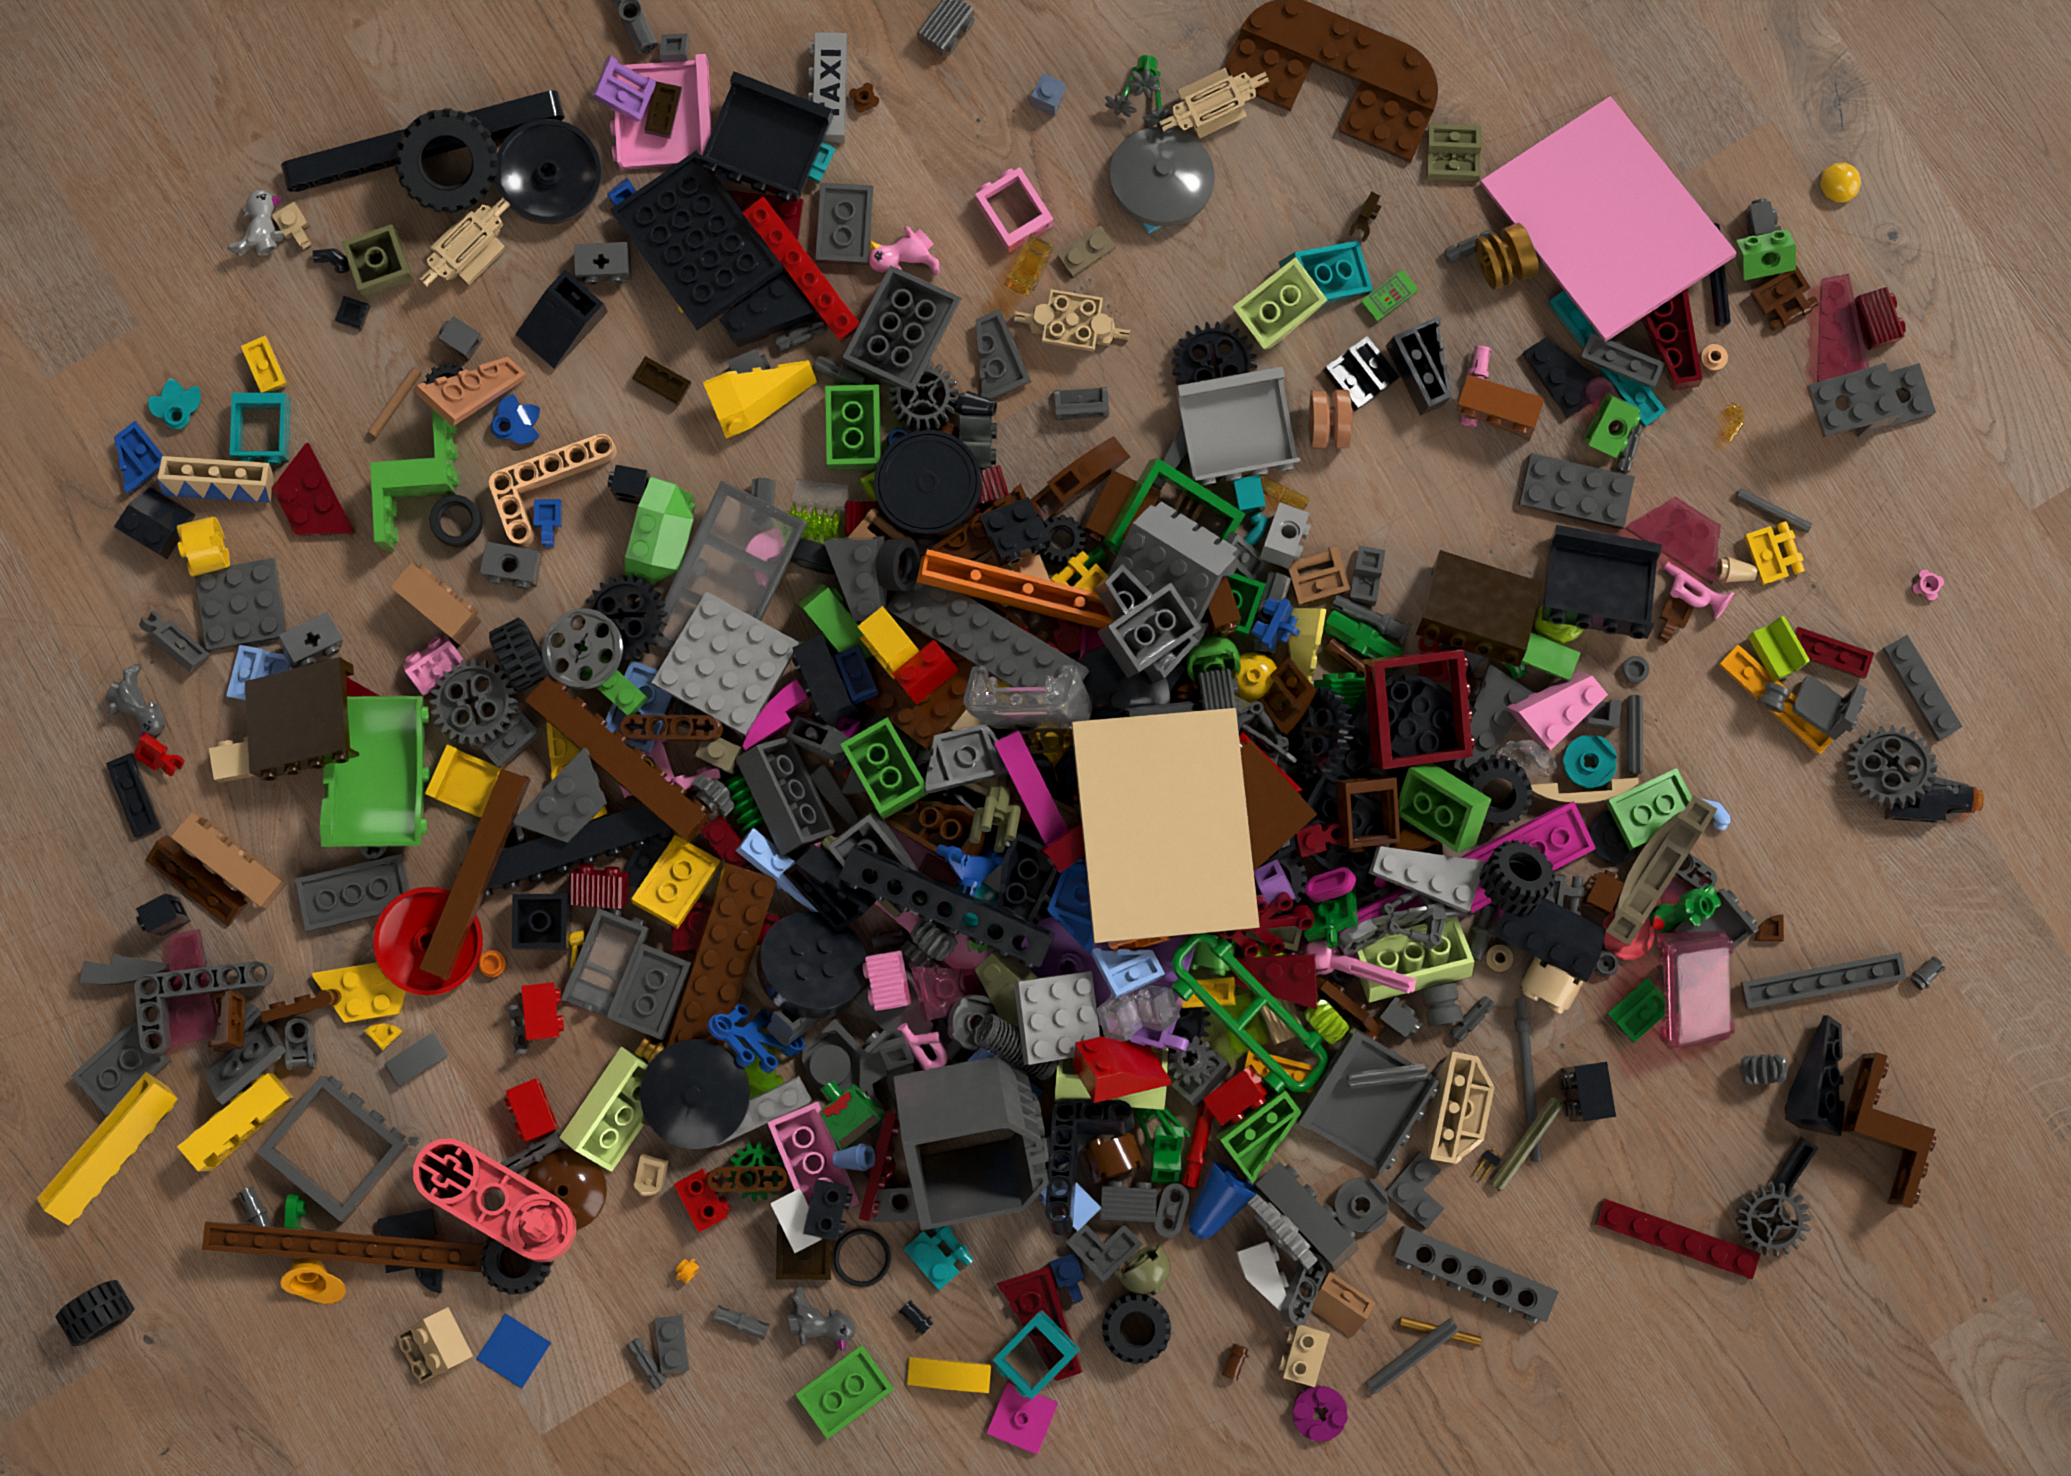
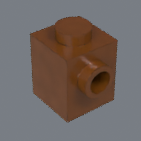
(1603, 891)

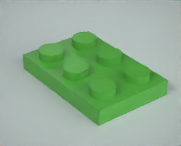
(1648, 807)
(844, 1391)

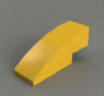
(949, 1374)

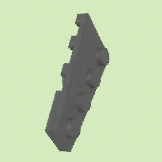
(1492, 717)

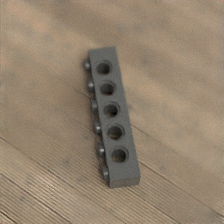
(1541, 1296)

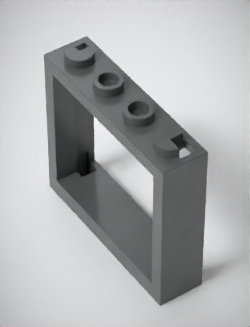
(305, 1182)

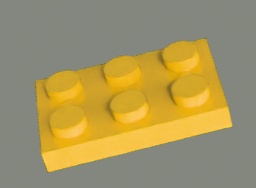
(676, 881)

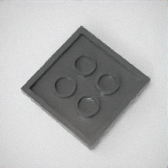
(241, 604)

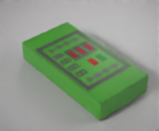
(1389, 296)

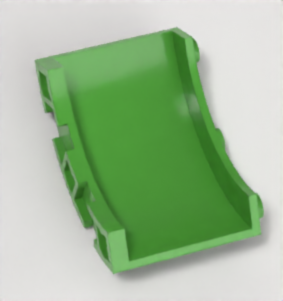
(381, 791)

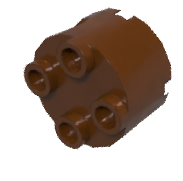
(1112, 1158)

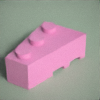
(1558, 709)

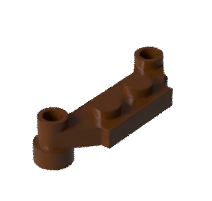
(1352, 1008)

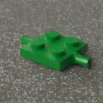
(1331, 917)

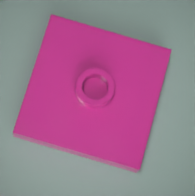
(1022, 1419)

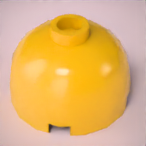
(1254, 676)

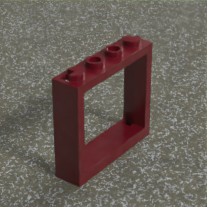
(1378, 707)

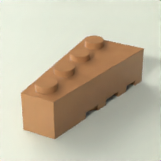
(228, 859)

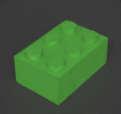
(853, 427)
(884, 768)
(1442, 806)

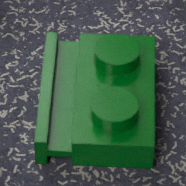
(1639, 1010)

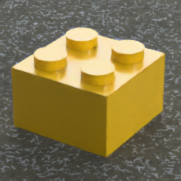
(887, 641)

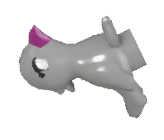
(261, 232)

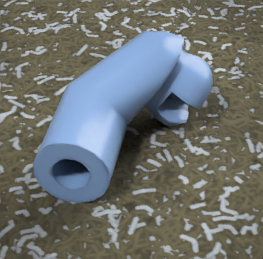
(1721, 817)

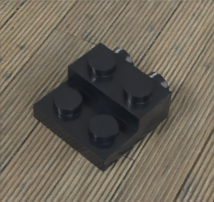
(1015, 532)

